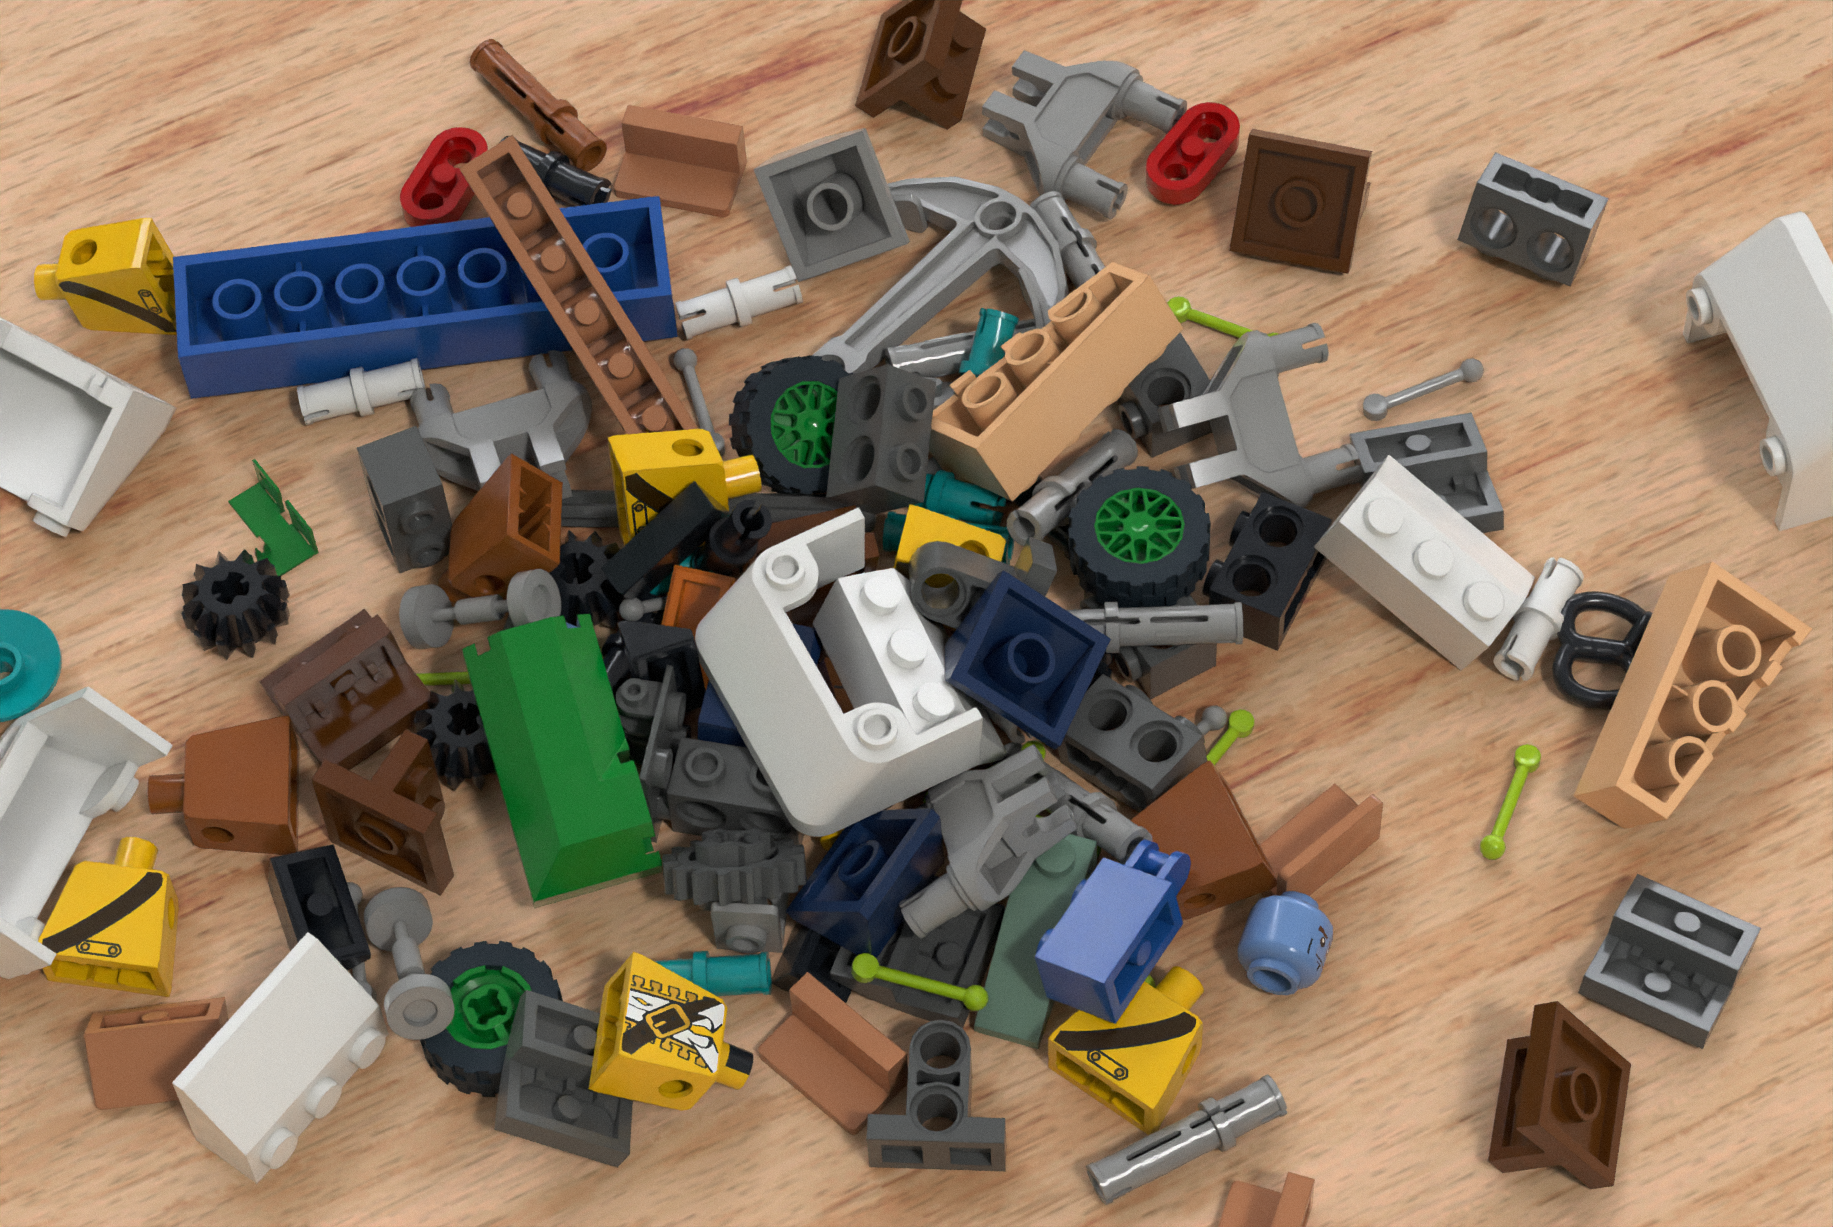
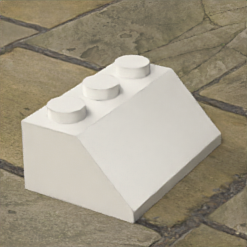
(1426, 564)
(894, 654)
(281, 1060)

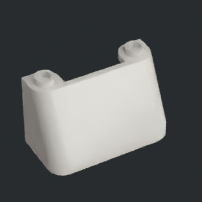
(68, 430)

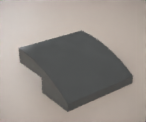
(1445, 457)
(951, 954)
(1669, 961)
(547, 1084)

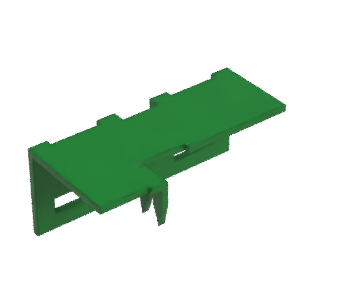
(265, 520)

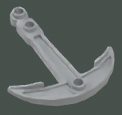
(985, 230)

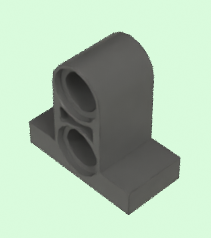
(971, 577)
(932, 1093)

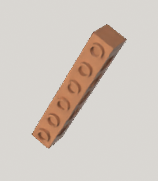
(574, 291)

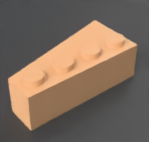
(1052, 382)
(1684, 691)

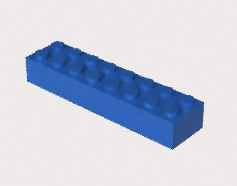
(399, 296)

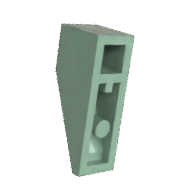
(1016, 995)

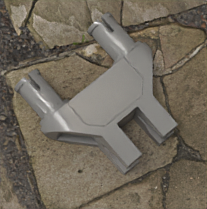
(1068, 120)
(1253, 422)
(534, 426)
(989, 836)

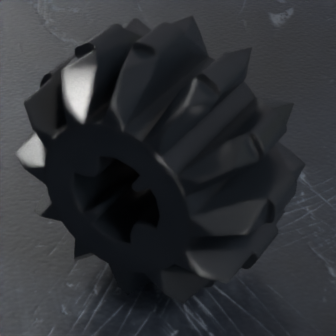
(584, 584)
(235, 604)
(456, 737)

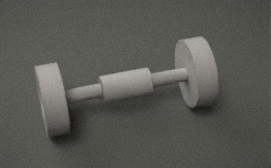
(429, 616)
(418, 1002)

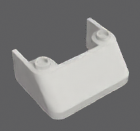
(1779, 315)
(815, 758)
(54, 778)

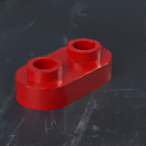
(1188, 157)
(438, 182)

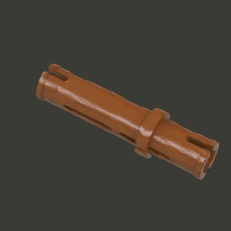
(553, 119)

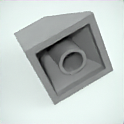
(831, 203)

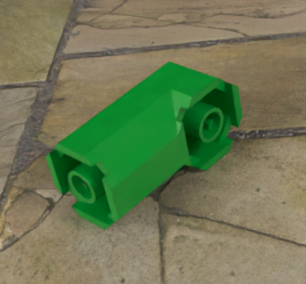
(562, 759)

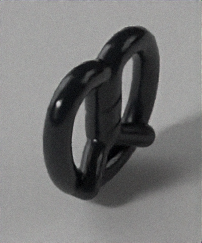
(1595, 649)

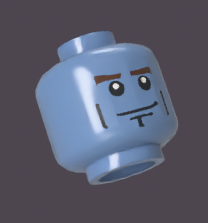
(1285, 943)

